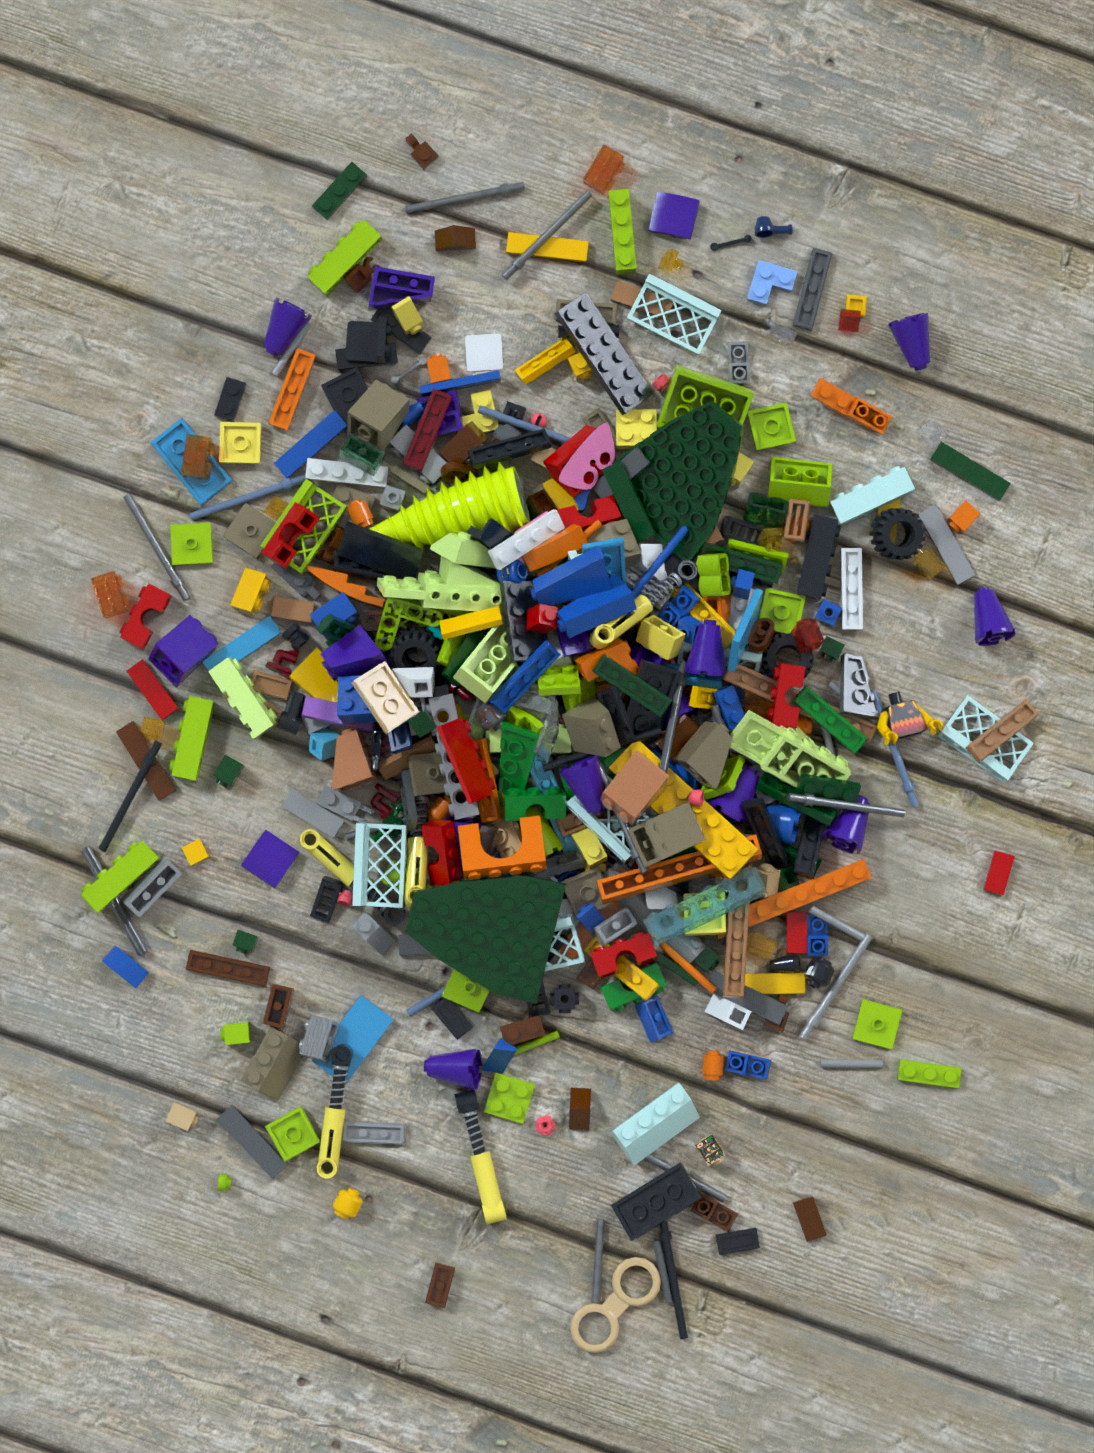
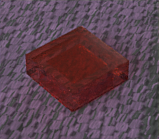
(849, 320)

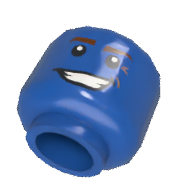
(513, 572)

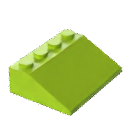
(692, 389)

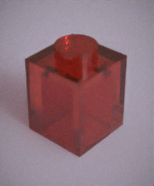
(807, 635)

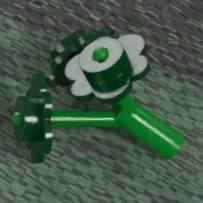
(393, 820)

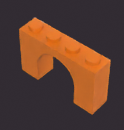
(616, 650)
(479, 864)

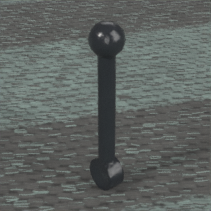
(714, 246)

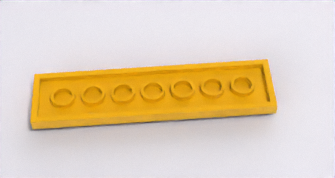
(724, 844)

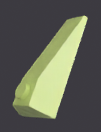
(463, 550)

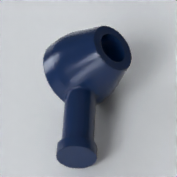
(765, 228)

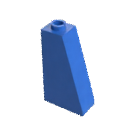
(573, 579)
(596, 608)

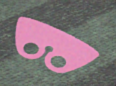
(592, 448)

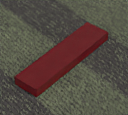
(427, 430)

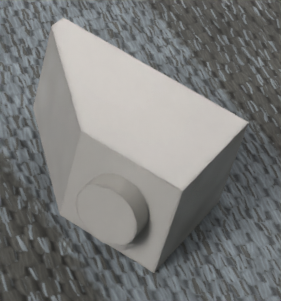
(373, 933)

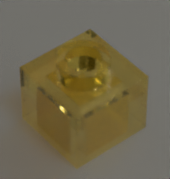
(153, 728)

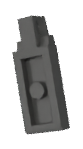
(302, 583)

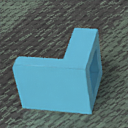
(323, 743)

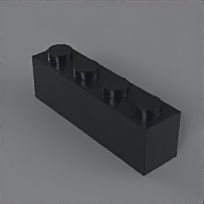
(817, 557)

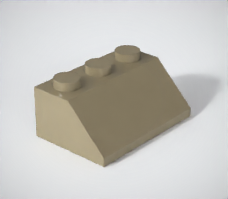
(273, 1063)

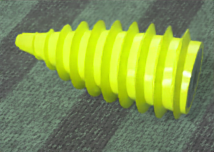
(460, 507)

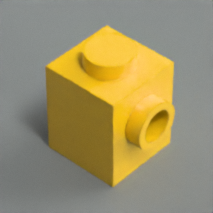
(579, 367)

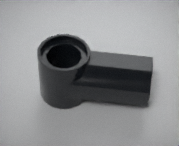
(291, 716)

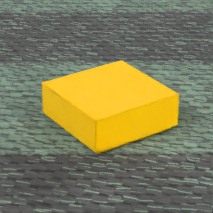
(856, 302)
(195, 852)

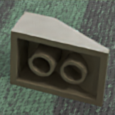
(616, 530)

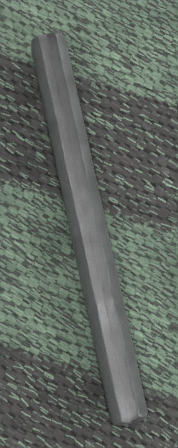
(116, 905)

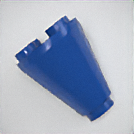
(784, 820)

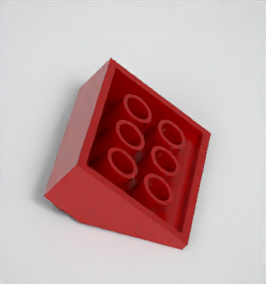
(465, 760)

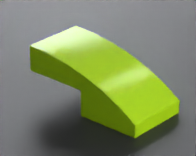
(523, 719)

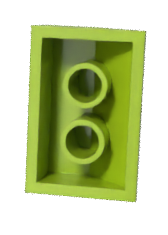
(800, 480)

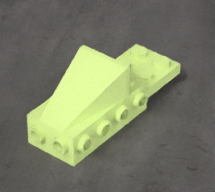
(453, 588)
(785, 751)

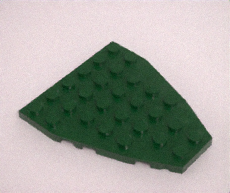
(688, 475)
(490, 929)

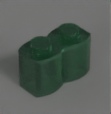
(765, 510)

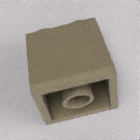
(377, 414)
(591, 728)
(706, 753)

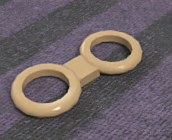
(615, 1305)

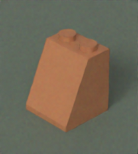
(351, 761)
(634, 788)

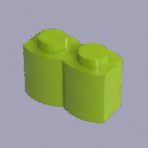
(713, 574)

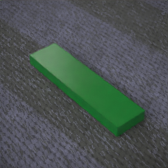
(830, 719)

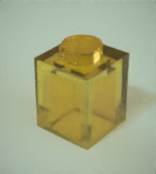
(928, 563)
(761, 945)

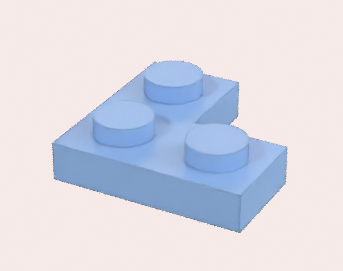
(769, 276)

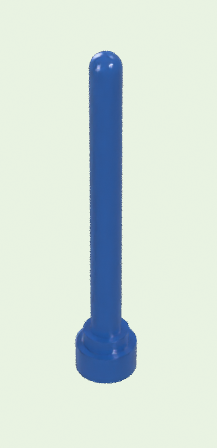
(659, 561)

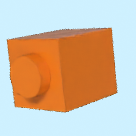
(438, 368)
(963, 517)

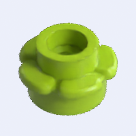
(223, 1182)

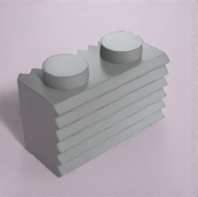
(318, 1038)

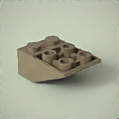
(666, 834)

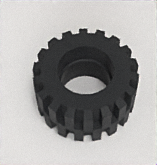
(912, 539)
(415, 638)
(784, 641)

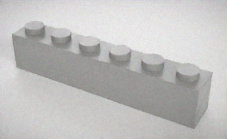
(687, 946)

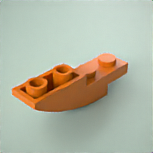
(850, 407)

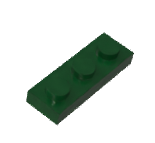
(339, 191)
(828, 788)

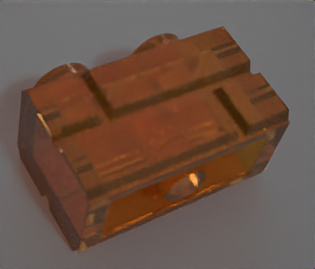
(604, 169)
(197, 457)
(110, 594)

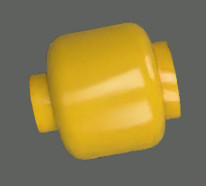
(347, 1203)

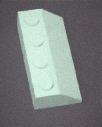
(655, 1124)

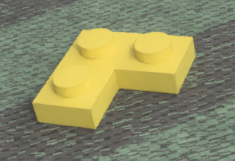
(484, 423)

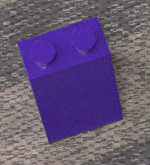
(182, 650)
(352, 655)

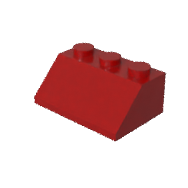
(558, 459)

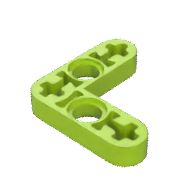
(402, 611)

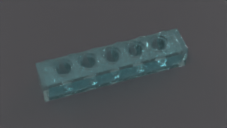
(717, 907)

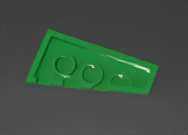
(516, 756)

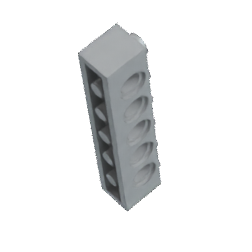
(448, 704)

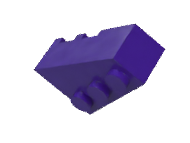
(393, 286)

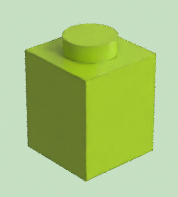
(236, 1033)

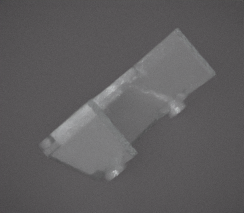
(541, 707)

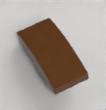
(715, 1212)

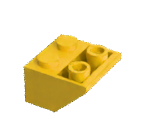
(250, 591)

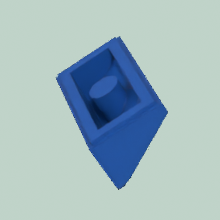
(653, 1019)
(499, 1057)

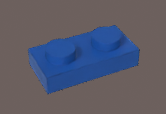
(729, 706)

